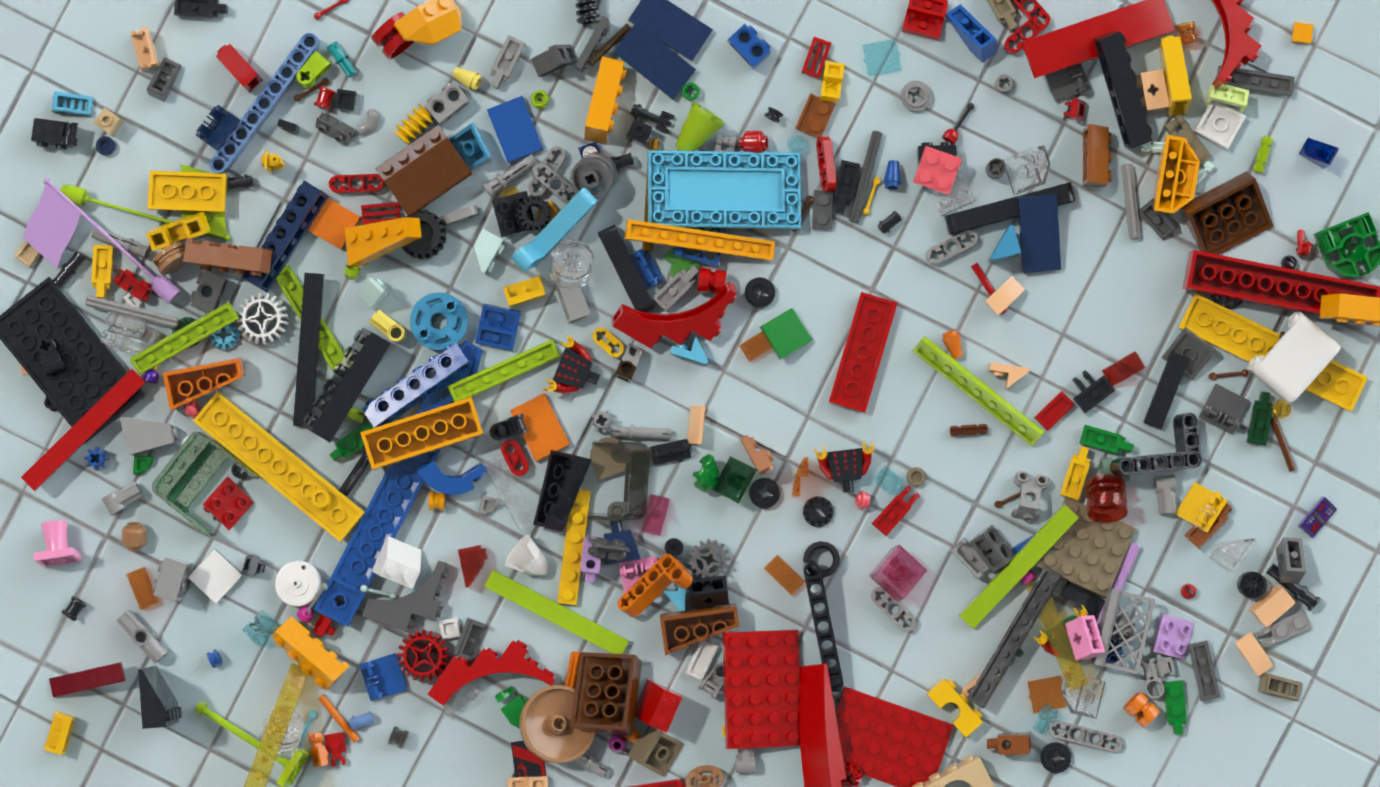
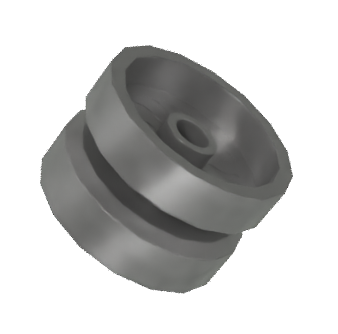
(603, 170)

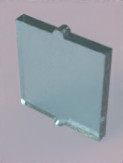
(881, 57)

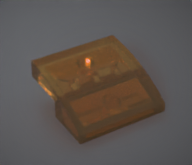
(801, 471)

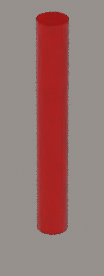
(985, 282)

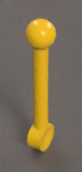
(876, 181)

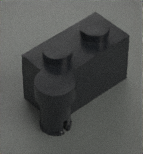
(54, 133)

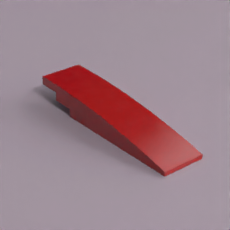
(1076, 44)
(818, 729)

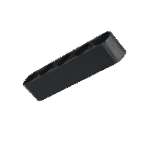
(626, 269)

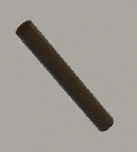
(609, 44)

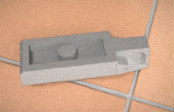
(506, 60)
(675, 288)

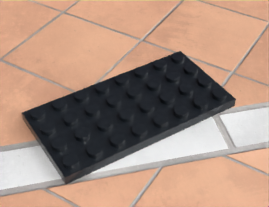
(88, 363)

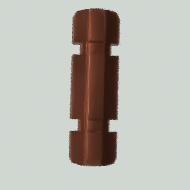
(968, 430)

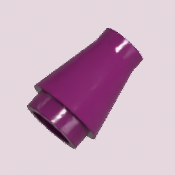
(619, 738)

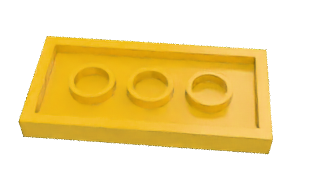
(187, 191)

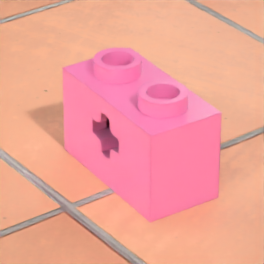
(1085, 637)

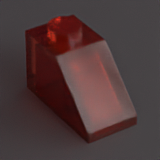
(472, 562)

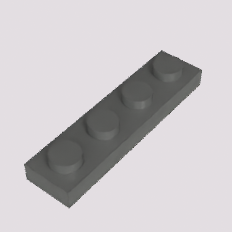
(1262, 81)

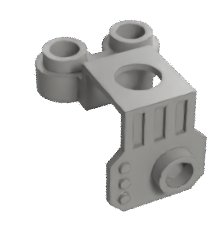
(1028, 510)

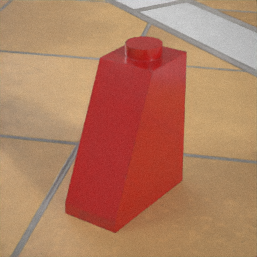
(238, 67)

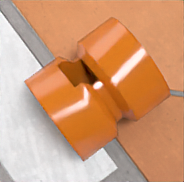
(1141, 709)

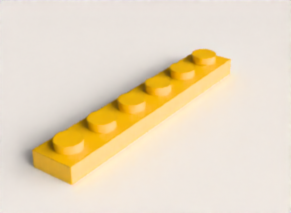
(573, 549)

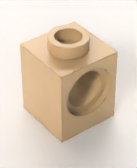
(108, 122)

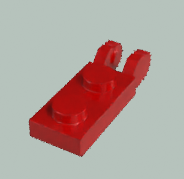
(894, 512)

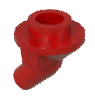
(1303, 247)

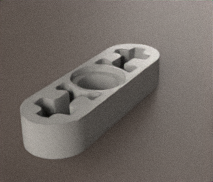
(550, 156)
(547, 170)
(962, 236)
(907, 615)

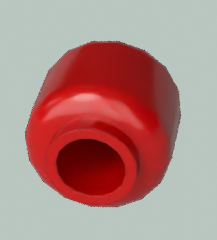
(753, 142)

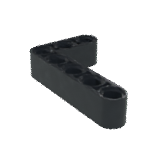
(1164, 461)

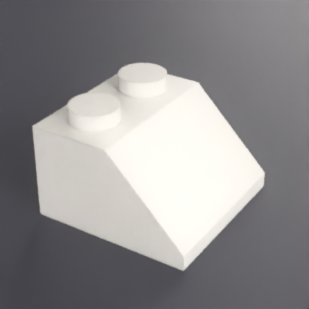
(398, 562)

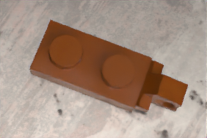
(1199, 537)

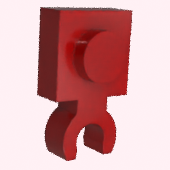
(336, 744)

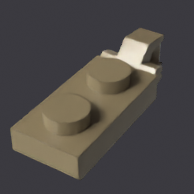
(1004, 12)

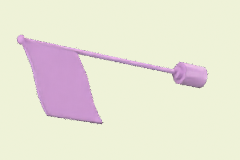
(55, 224)

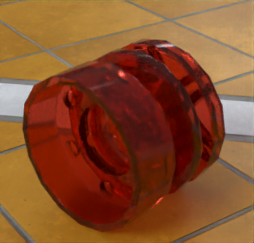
(1106, 498)

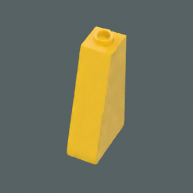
(1175, 75)

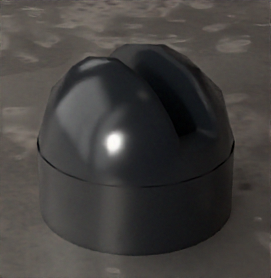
(1286, 264)

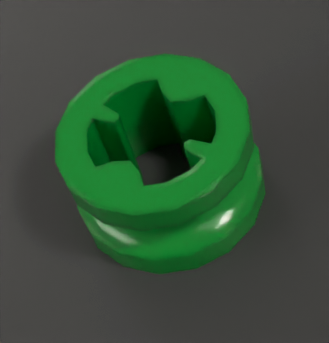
(686, 95)

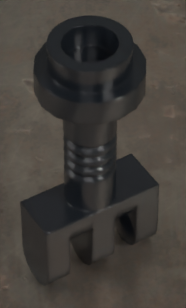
(660, 120)

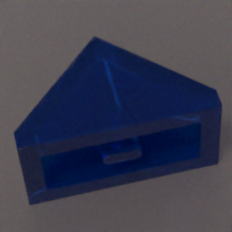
(1318, 152)

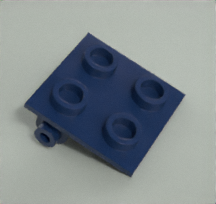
(219, 129)

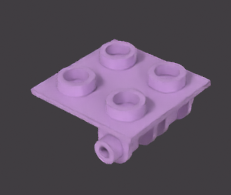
(1173, 636)

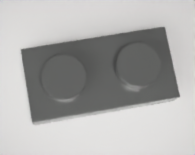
(822, 210)

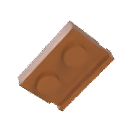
(815, 116)

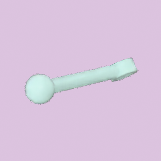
(364, 588)

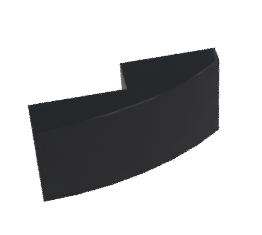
(1078, 596)

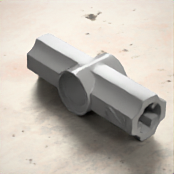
(150, 646)

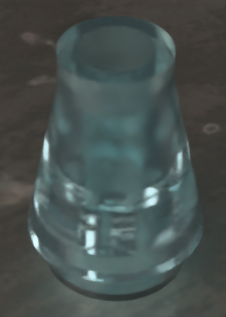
(1045, 717)

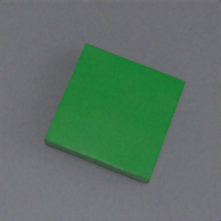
(785, 333)

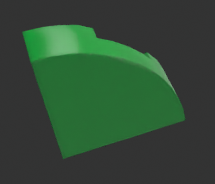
(142, 463)
(505, 693)

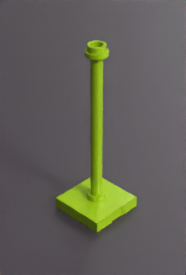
(291, 767)

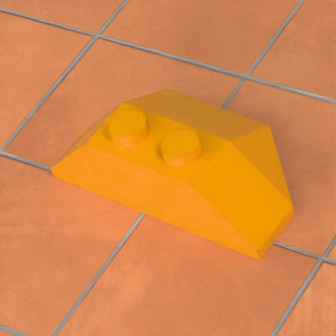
(430, 22)
(1175, 175)

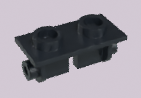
(670, 451)

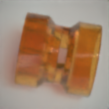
(1187, 32)

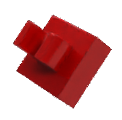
(1077, 109)
(323, 625)

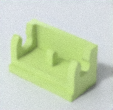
(1228, 95)

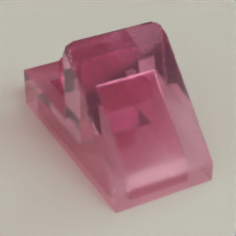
(655, 514)

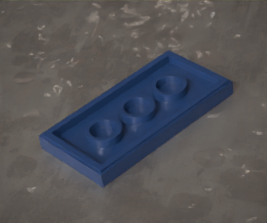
(672, 26)
(654, 60)
(1039, 233)

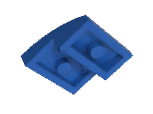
(498, 327)

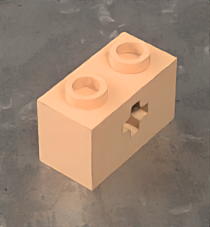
(1155, 80)

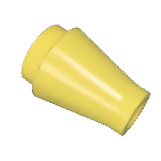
(467, 78)

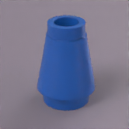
(892, 176)

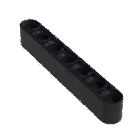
(1001, 210)
(820, 616)

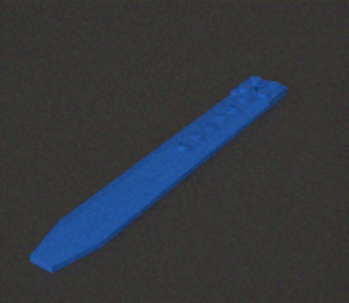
(383, 515)

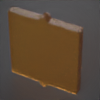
(1046, 692)

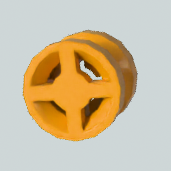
(437, 501)

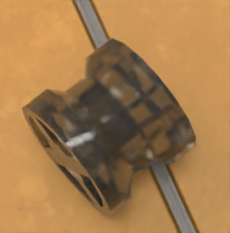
(398, 737)

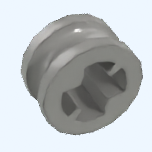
(1002, 78)

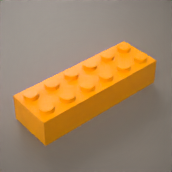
(422, 433)

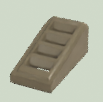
(1267, 685)

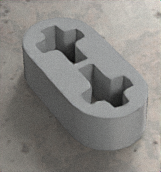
(460, 215)

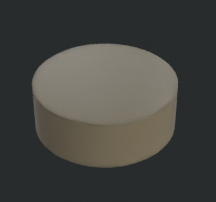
(916, 477)

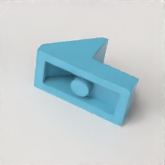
(696, 353)
(677, 597)

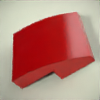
(925, 18)

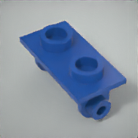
(646, 268)

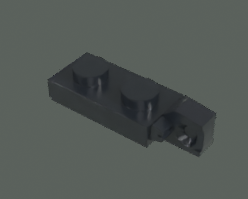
(199, 8)
(845, 185)

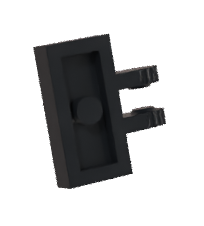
(1092, 394)

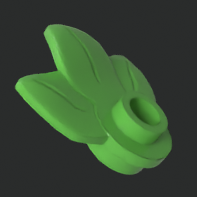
(680, 263)

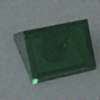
(734, 479)

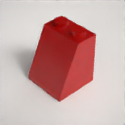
(657, 705)

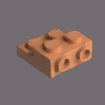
(760, 459)

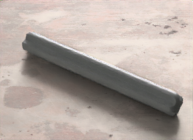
(865, 176)

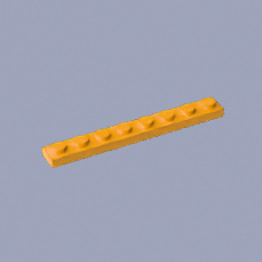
(699, 240)

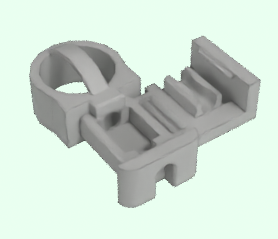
(1153, 670)

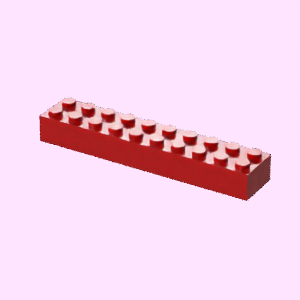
(1266, 283)

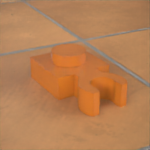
(318, 752)

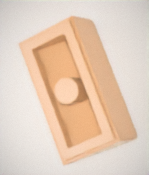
(696, 425)

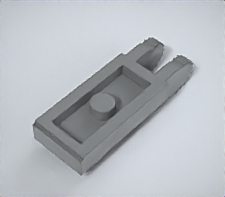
(1285, 628)

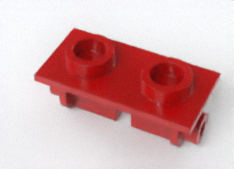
(140, 289)

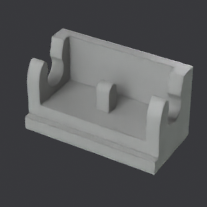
(573, 303)
(969, 558)

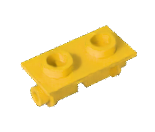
(272, 162)

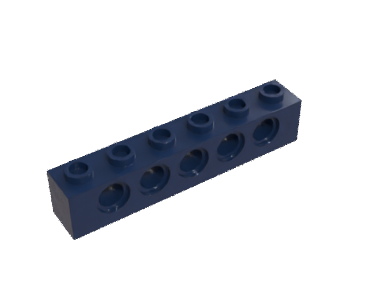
(294, 231)

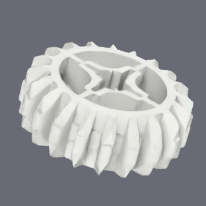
(261, 309)

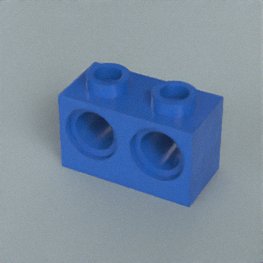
(745, 49)

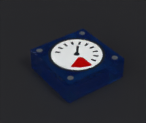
(587, 149)

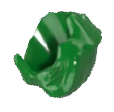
(708, 475)

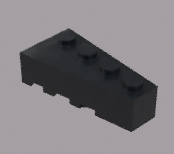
(560, 489)

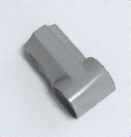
(1165, 488)
(119, 500)
(745, 761)

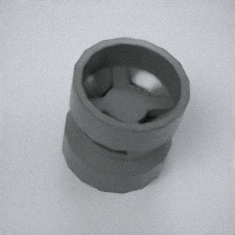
(995, 168)

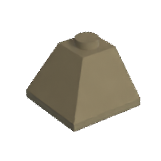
(655, 751)

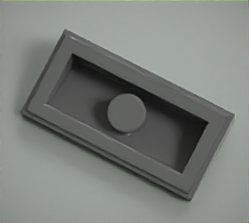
(1160, 222)

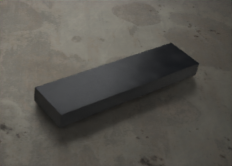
(1166, 390)

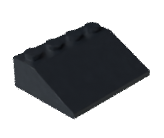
(157, 701)

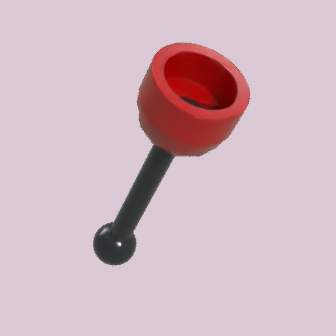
(951, 135)

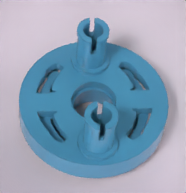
(450, 308)

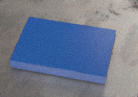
(515, 129)

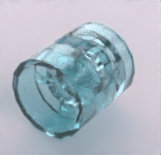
(260, 628)

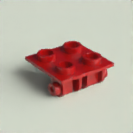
(227, 503)

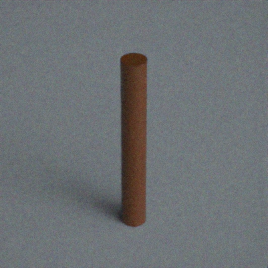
(1283, 444)

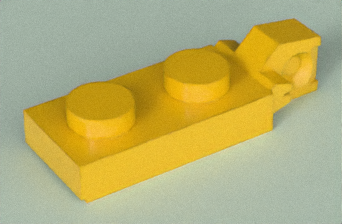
(102, 269)
(1076, 475)

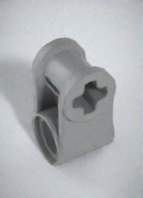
(714, 680)

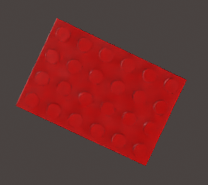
(761, 688)
(890, 739)

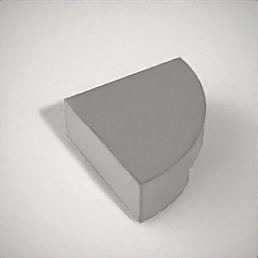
(487, 505)

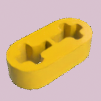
(611, 338)

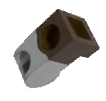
(629, 363)

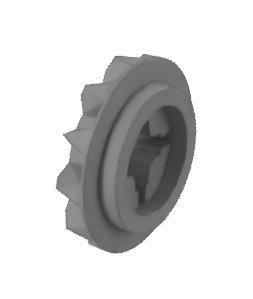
(924, 93)

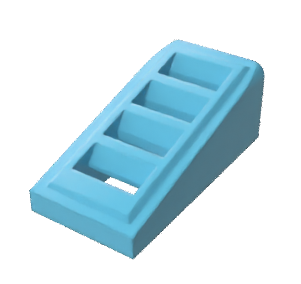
(71, 110)

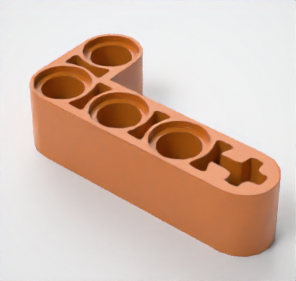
(653, 583)

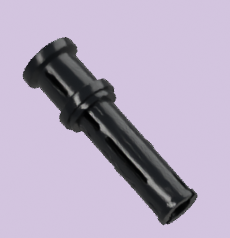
(1300, 592)

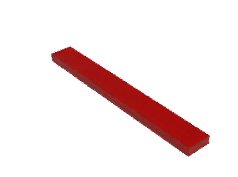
(83, 430)

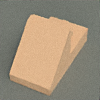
(1013, 372)

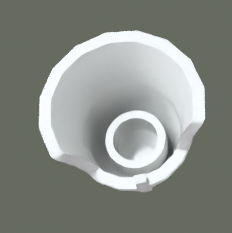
(527, 557)

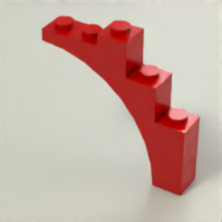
(1238, 45)
(650, 327)
(513, 661)

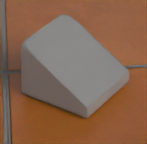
(151, 336)

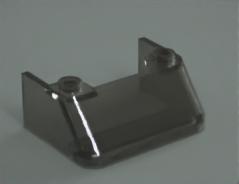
(636, 481)

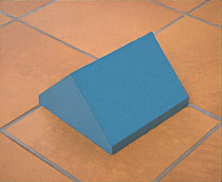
(471, 147)
(1007, 246)

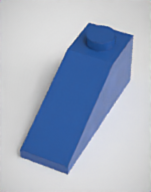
(972, 33)

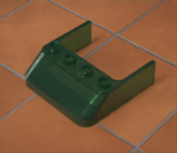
(190, 472)

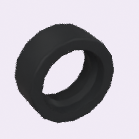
(835, 554)

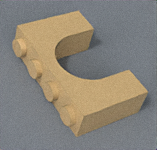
(969, 770)

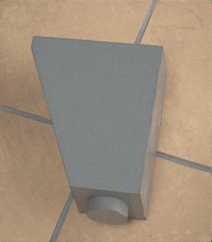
(147, 435)

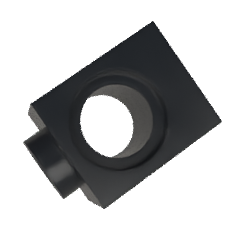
(639, 132)

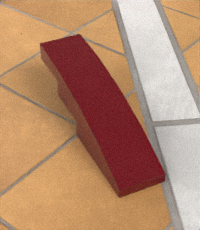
(87, 679)

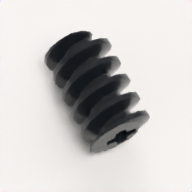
(587, 11)

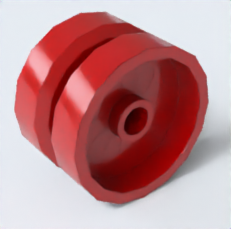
(390, 38)

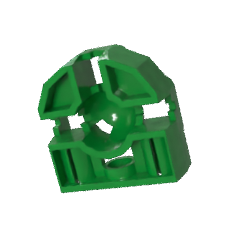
(1329, 240)

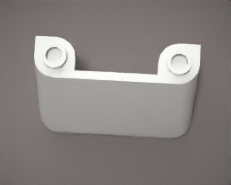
(1295, 358)

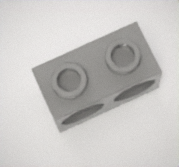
(450, 107)

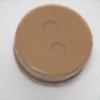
(170, 258)

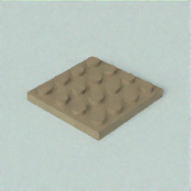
(1089, 551)

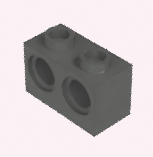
(992, 548)

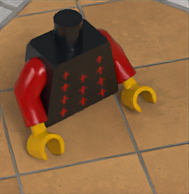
(572, 369)
(845, 464)

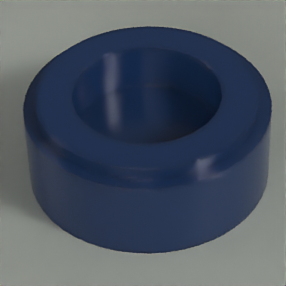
(105, 146)

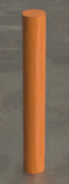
(338, 718)

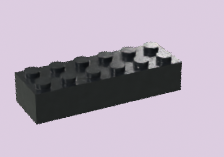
(346, 384)

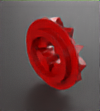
(856, 775)

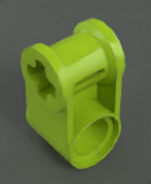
(314, 68)

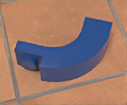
(449, 484)

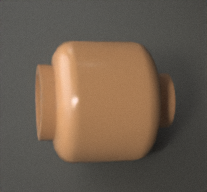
(134, 536)

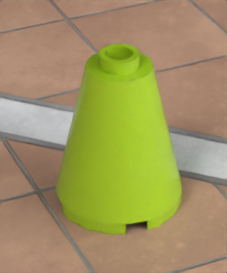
(697, 128)

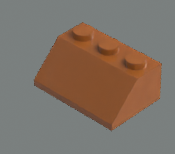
(1096, 156)

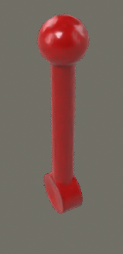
(317, 16)

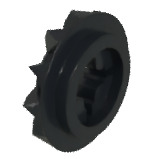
(768, 289)
(760, 484)
(817, 502)
(1060, 765)

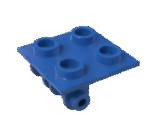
(383, 677)

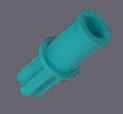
(341, 59)

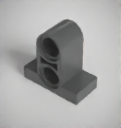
(553, 59)

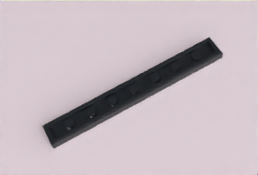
(308, 346)
(1014, 637)

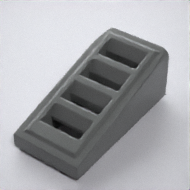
(162, 95)

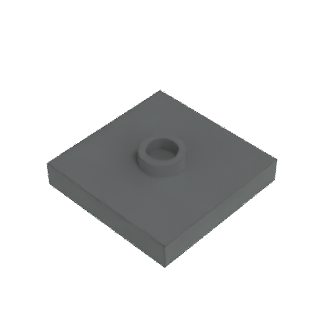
(1195, 348)

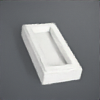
(701, 659)

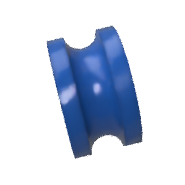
(214, 658)

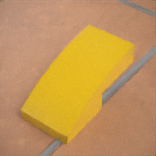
(832, 82)

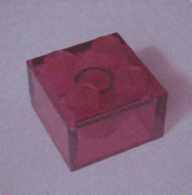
(898, 573)

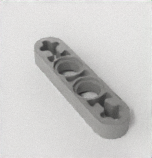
(1084, 738)

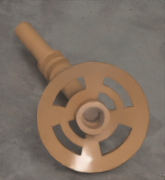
(705, 780)

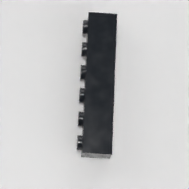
(1123, 89)

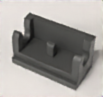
(470, 639)

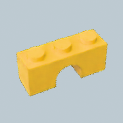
(178, 230)
(967, 719)

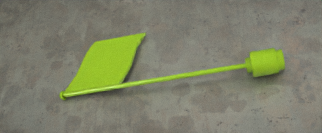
(80, 197)

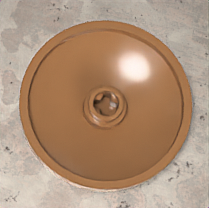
(547, 727)

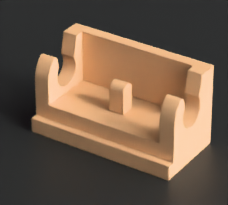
(144, 49)
(1272, 605)

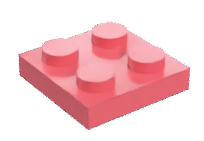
(937, 170)

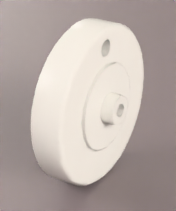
(297, 583)

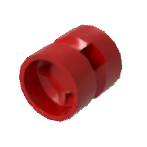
(711, 280)

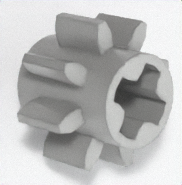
(598, 424)

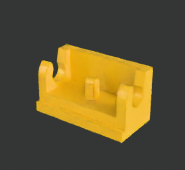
(524, 291)
(60, 733)

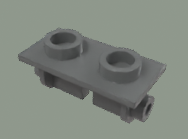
(327, 125)
(615, 549)

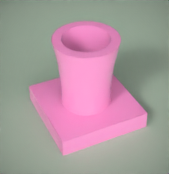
(56, 545)

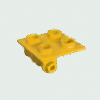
(1201, 507)

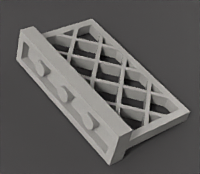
(1108, 623)

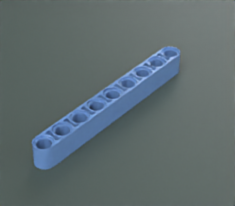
(255, 108)

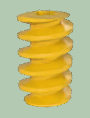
(414, 124)

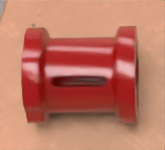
(324, 98)

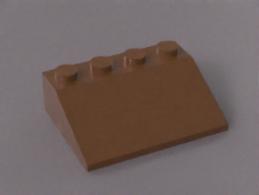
(423, 171)
(1227, 214)
(606, 693)

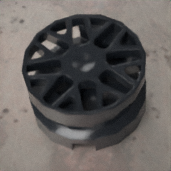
(1251, 584)

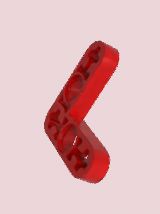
(1031, 23)

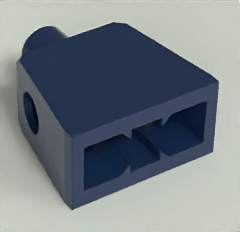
(625, 536)

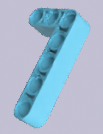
(535, 251)

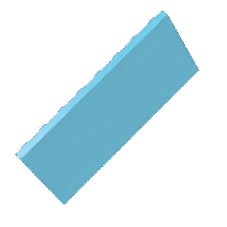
(724, 189)

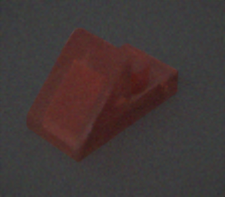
(1123, 368)

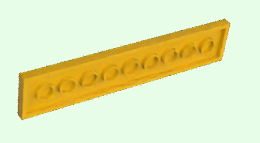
(1249, 339)
(277, 465)

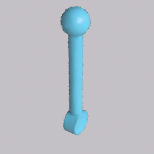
(312, 714)

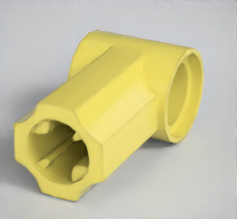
(387, 326)

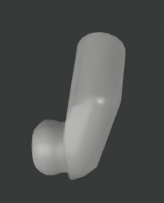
(371, 122)

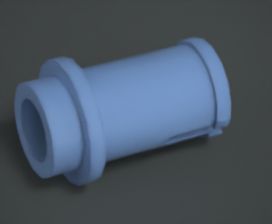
(361, 720)

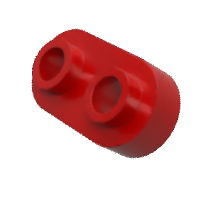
(515, 457)

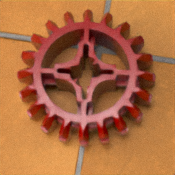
(415, 649)

